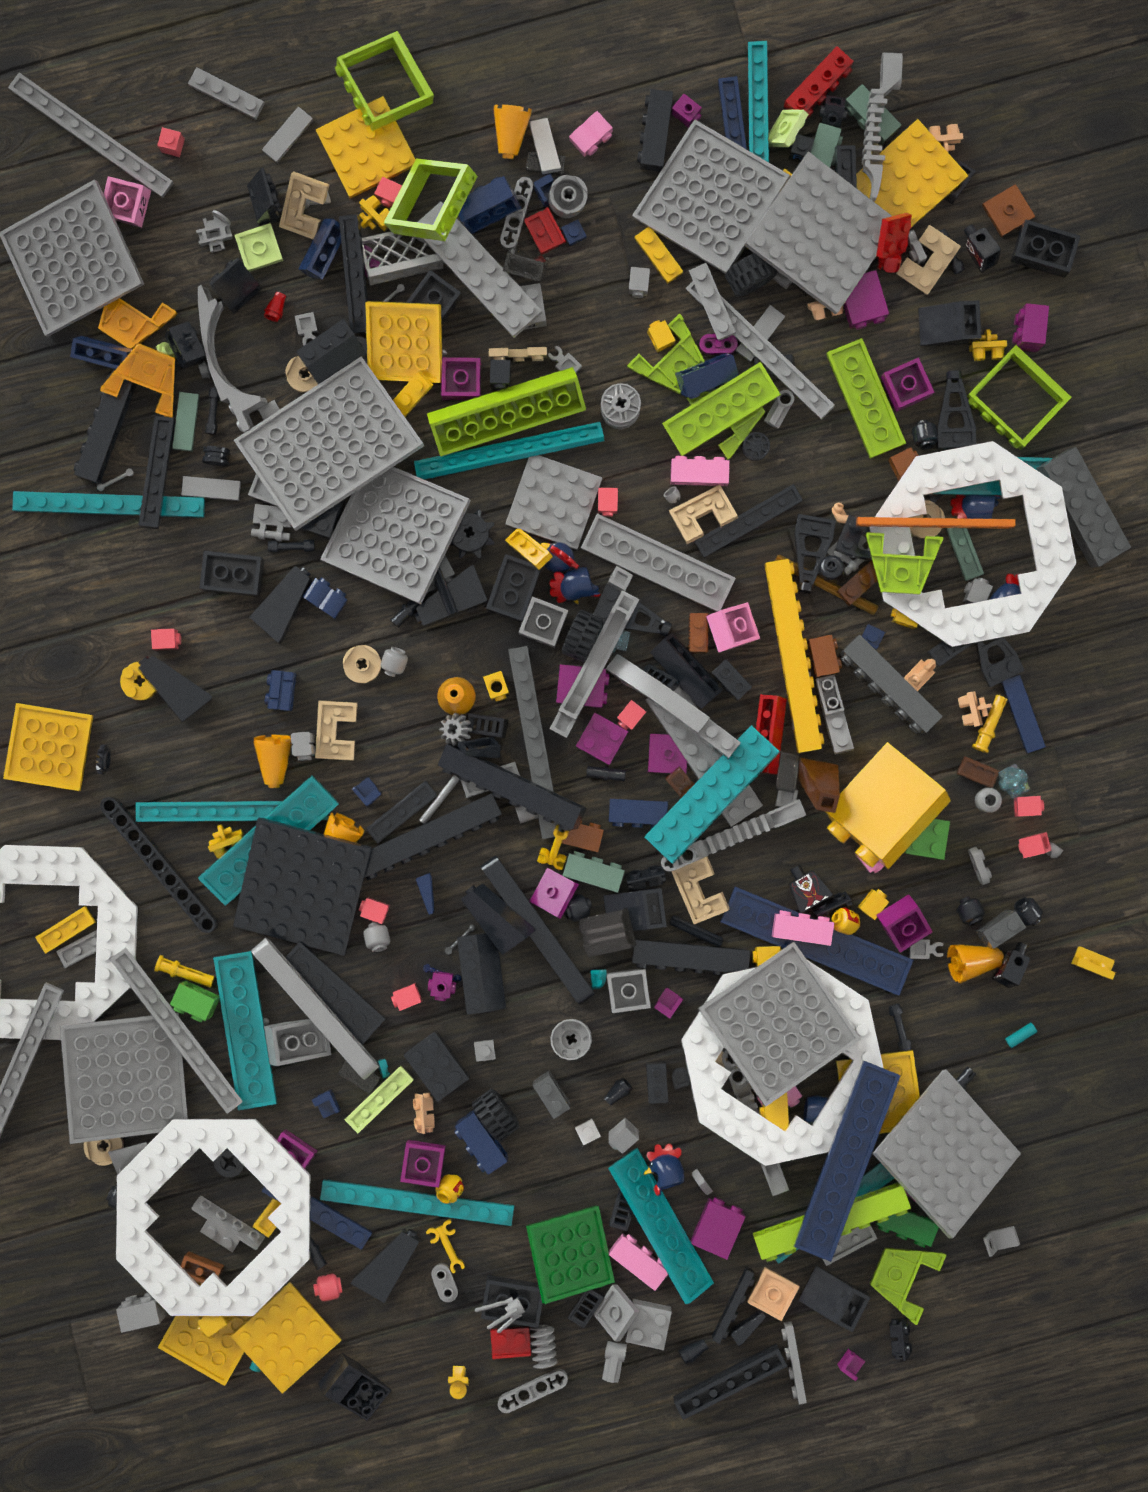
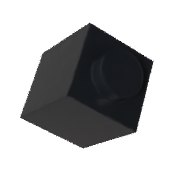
(800, 147)

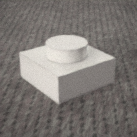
(587, 1131)

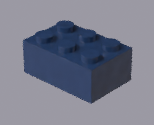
(488, 204)
(480, 1143)

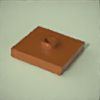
(1008, 210)

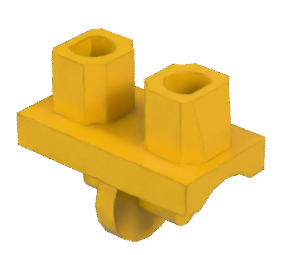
(369, 207)
(996, 347)
(224, 838)
(458, 1382)

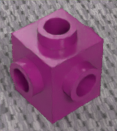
(445, 979)

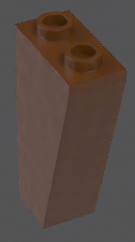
(820, 783)

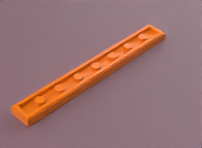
(935, 522)

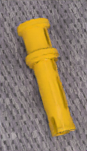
(987, 733)
(175, 969)

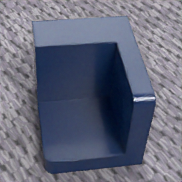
(542, 188)
(367, 791)
(326, 1103)

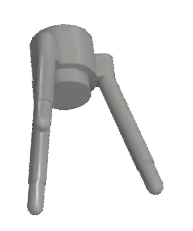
(514, 1311)

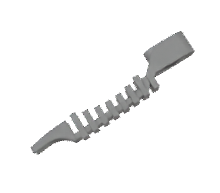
(889, 80)
(739, 832)
(743, 1093)

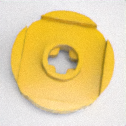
(131, 688)

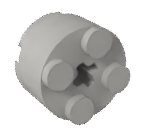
(567, 185)

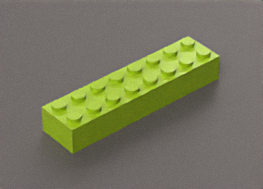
(506, 411)
(865, 1209)

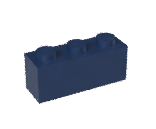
(322, 249)
(98, 352)
(707, 375)
(636, 812)

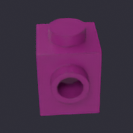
(686, 110)

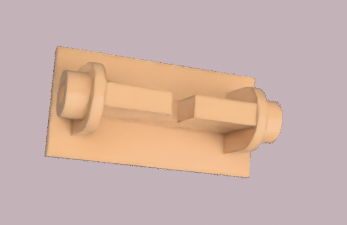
(921, 673)
(423, 1121)

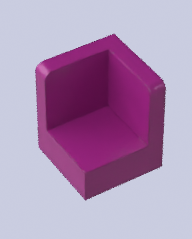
(668, 1002)
(851, 1364)

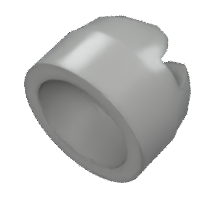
(672, 494)
(1055, 851)

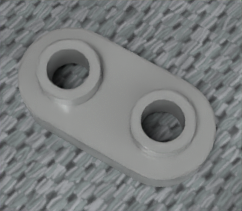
(977, 860)
(444, 1283)

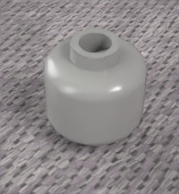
(394, 661)
(994, 800)
(376, 937)

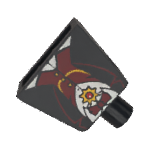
(982, 248)
(807, 889)
(1012, 972)

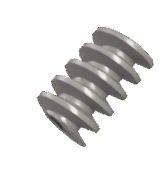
(544, 1345)

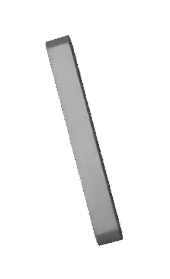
(315, 1008)

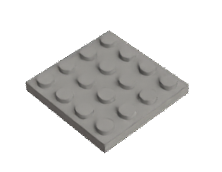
(553, 501)

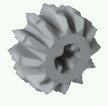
(461, 731)

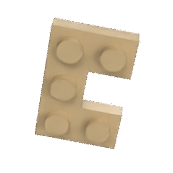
(299, 190)
(944, 252)
(518, 355)
(709, 501)
(326, 744)
(687, 882)

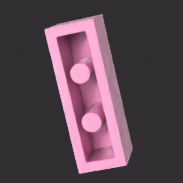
(699, 471)
(803, 928)
(638, 1260)

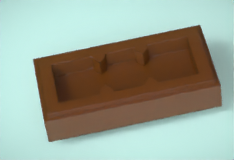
(978, 772)
(679, 781)

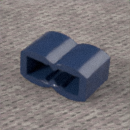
(325, 598)

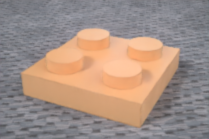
(773, 1293)

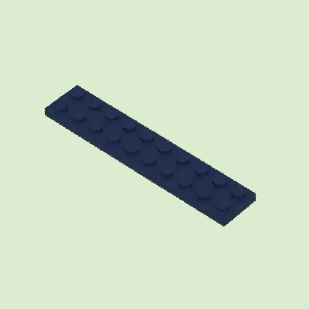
(846, 953)
(846, 1161)

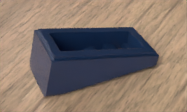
(426, 890)

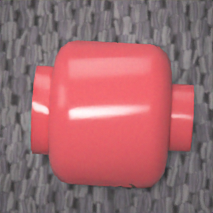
(328, 1287)

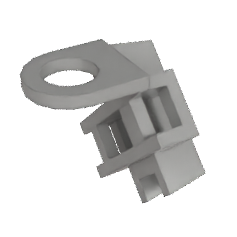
(220, 224)

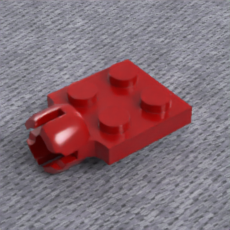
(893, 241)

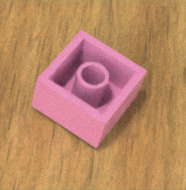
(127, 201)
(733, 627)

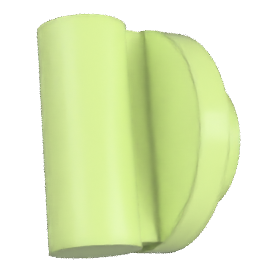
(165, 348)

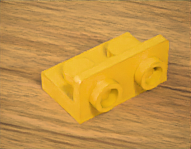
(1093, 962)

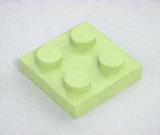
(786, 128)
(259, 247)

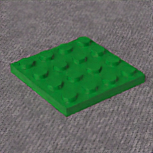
(570, 1254)

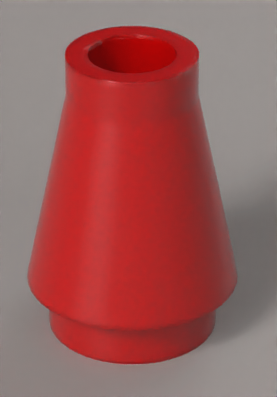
(275, 307)

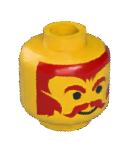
(846, 921)
(449, 1189)

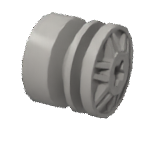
(615, 415)
(560, 1042)

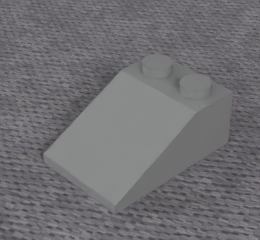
(295, 1042)

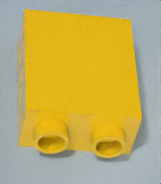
(886, 807)

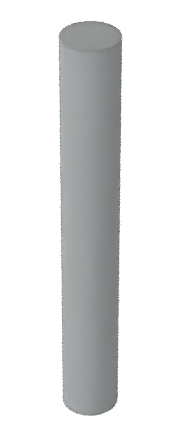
(439, 799)

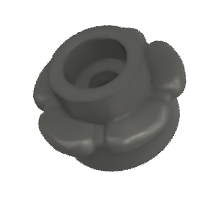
(204, 369)

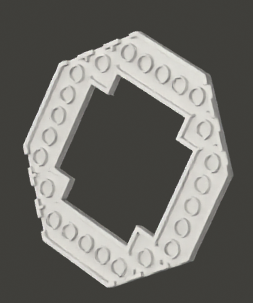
(1047, 531)
(115, 931)
(746, 1127)
(159, 1271)

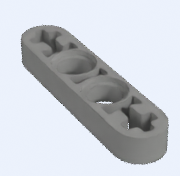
(520, 214)
(533, 1392)

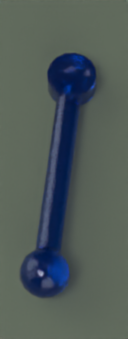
(427, 967)

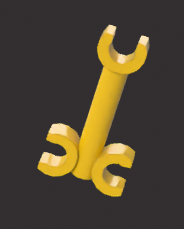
(551, 856)
(442, 1232)

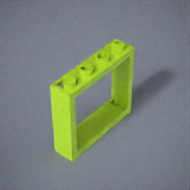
(372, 49)
(411, 190)
(1036, 374)

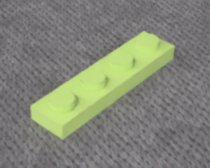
(379, 1099)

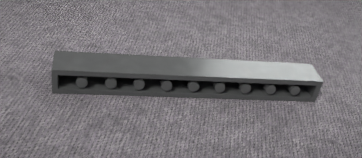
(532, 727)

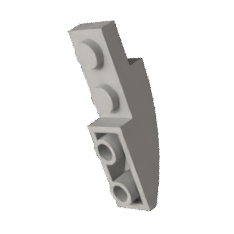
(834, 714)

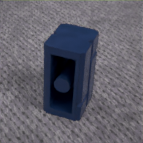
(281, 690)

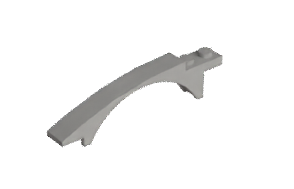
(240, 403)
(594, 664)
(694, 719)

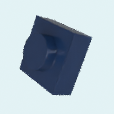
(573, 232)
(873, 635)

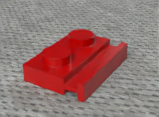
(544, 231)
(511, 1342)

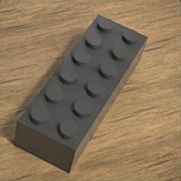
(1086, 508)
(890, 685)

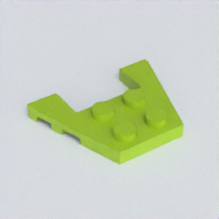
(680, 357)
(740, 429)
(902, 572)
(896, 1274)

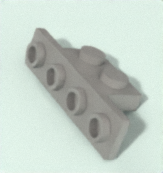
(224, 1227)

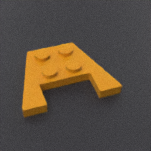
(131, 326)
(148, 369)

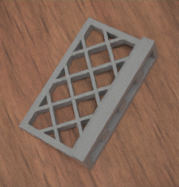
(400, 269)

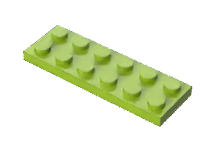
(866, 398)
(721, 409)

